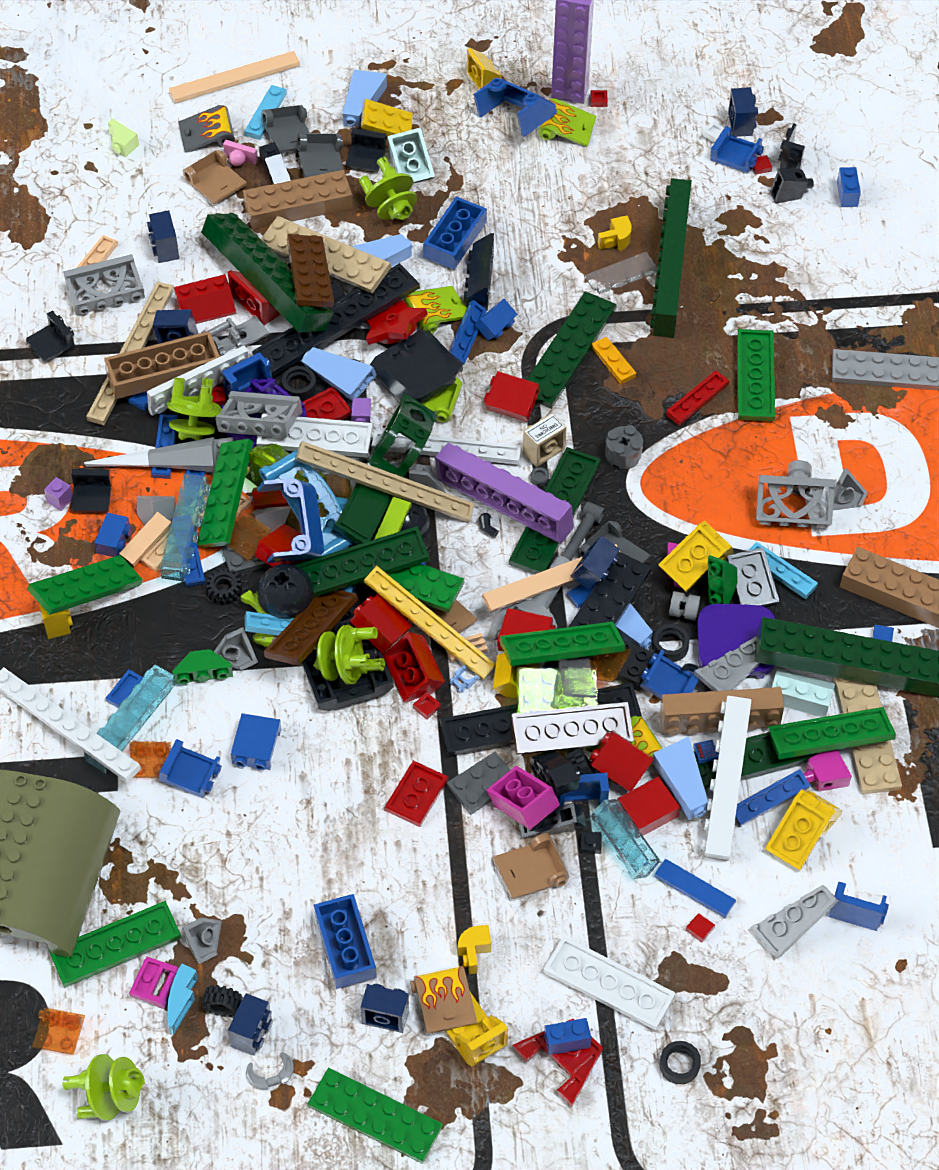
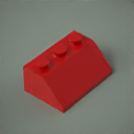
(206, 298)
(251, 298)
(413, 667)

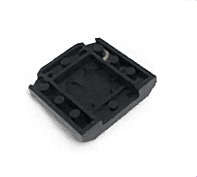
(416, 367)
(338, 694)

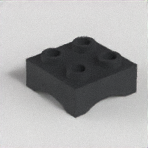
(635, 665)

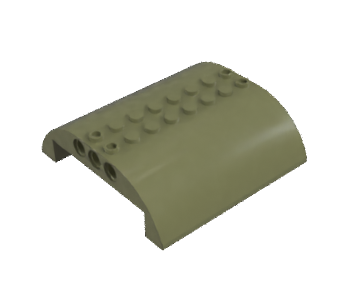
(50, 856)

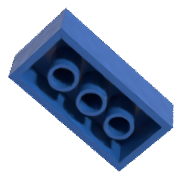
(455, 233)
(345, 941)

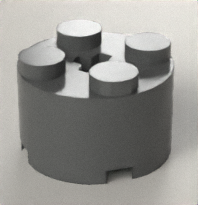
(624, 447)

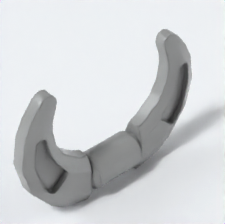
(262, 1083)

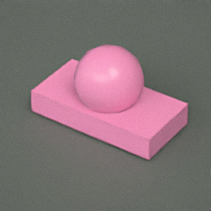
(239, 153)

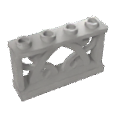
(100, 300)
(235, 418)
(774, 484)

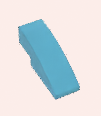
(181, 996)

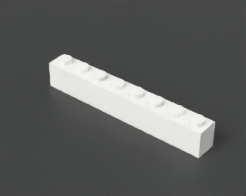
(727, 779)

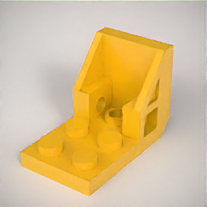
(690, 558)
(802, 827)
(480, 1039)

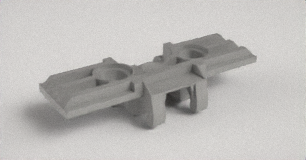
(251, 328)

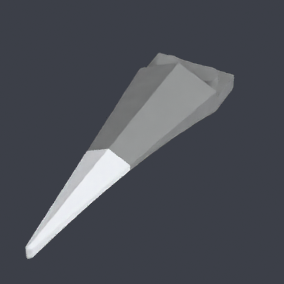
(192, 455)

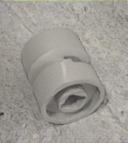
(799, 468)
(691, 606)

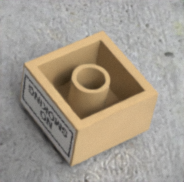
(544, 439)

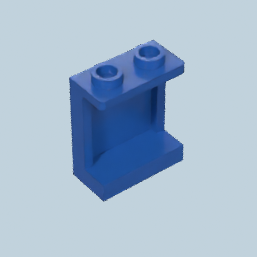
(735, 151)
(238, 376)
(667, 677)
(255, 741)
(189, 770)
(590, 788)
(857, 910)

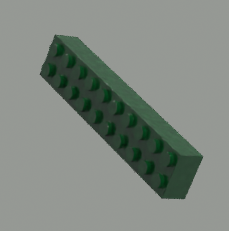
(671, 258)
(263, 270)
(847, 656)

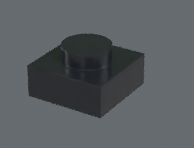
(591, 842)

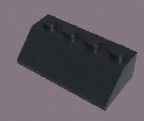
(480, 271)

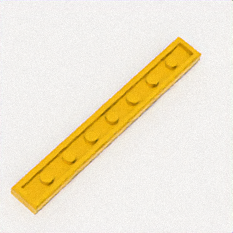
(429, 622)

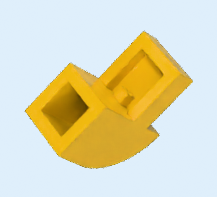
(618, 235)
(472, 942)

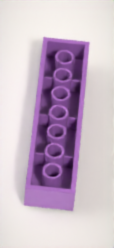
(572, 49)
(504, 492)

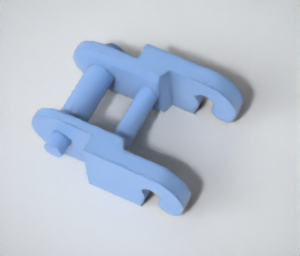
(467, 683)

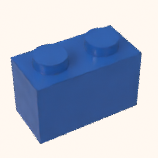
(848, 187)
(496, 319)
(112, 535)
(567, 1036)

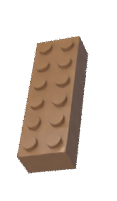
(298, 199)
(157, 364)
(893, 585)
(702, 710)

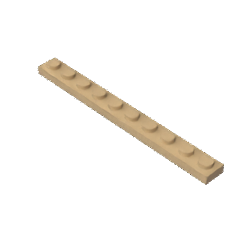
(136, 340)
(384, 481)

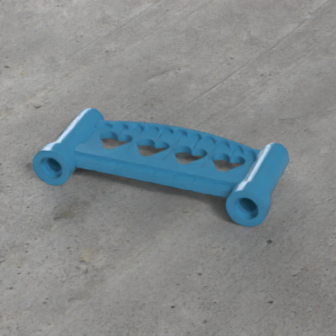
(286, 469)

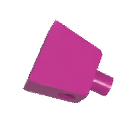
(827, 771)

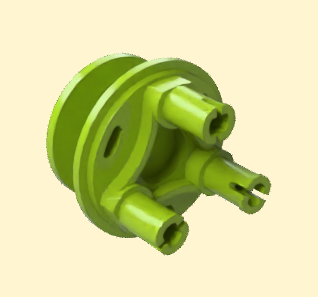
(390, 192)
(194, 407)
(345, 655)
(108, 1087)

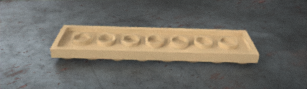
(343, 260)
(874, 761)

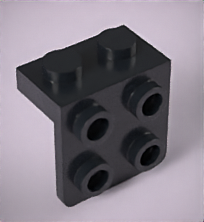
(366, 149)
(792, 153)
(52, 339)
(91, 490)

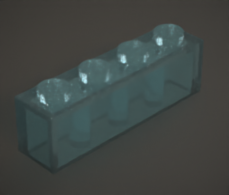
(625, 839)

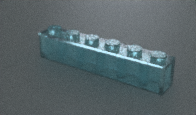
(183, 527)
(135, 710)

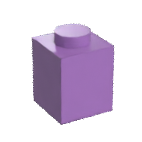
(361, 410)
(58, 494)

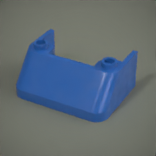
(535, 107)
(310, 543)

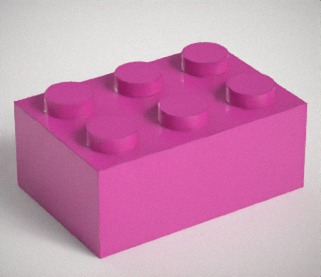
(523, 797)

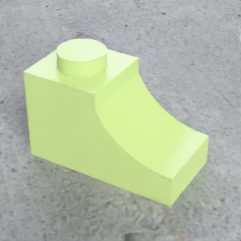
(123, 140)

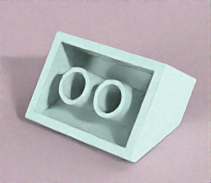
(804, 692)

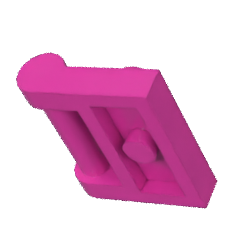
(148, 979)

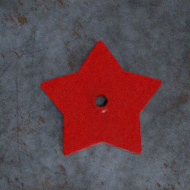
(394, 323)

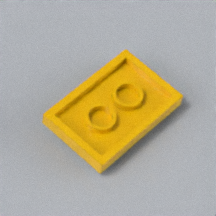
(384, 118)

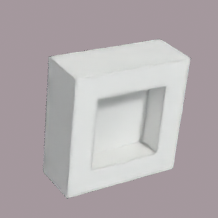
(712, 131)

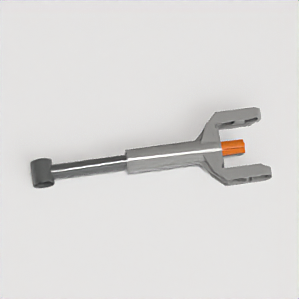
(540, 603)

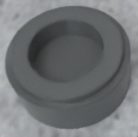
(539, 476)

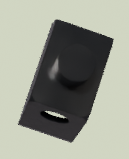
(790, 185)

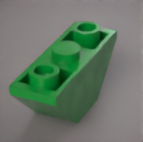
(721, 580)
(201, 667)

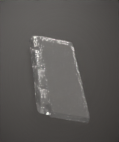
(618, 273)
(577, 677)

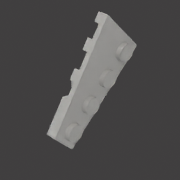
(730, 669)
(787, 926)

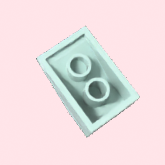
(410, 154)

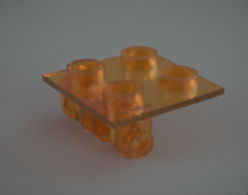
(246, 534)
(609, 664)
(149, 756)
(58, 1030)

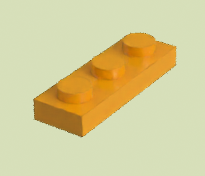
(613, 360)

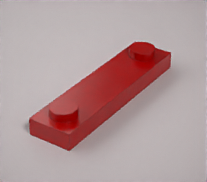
(697, 397)

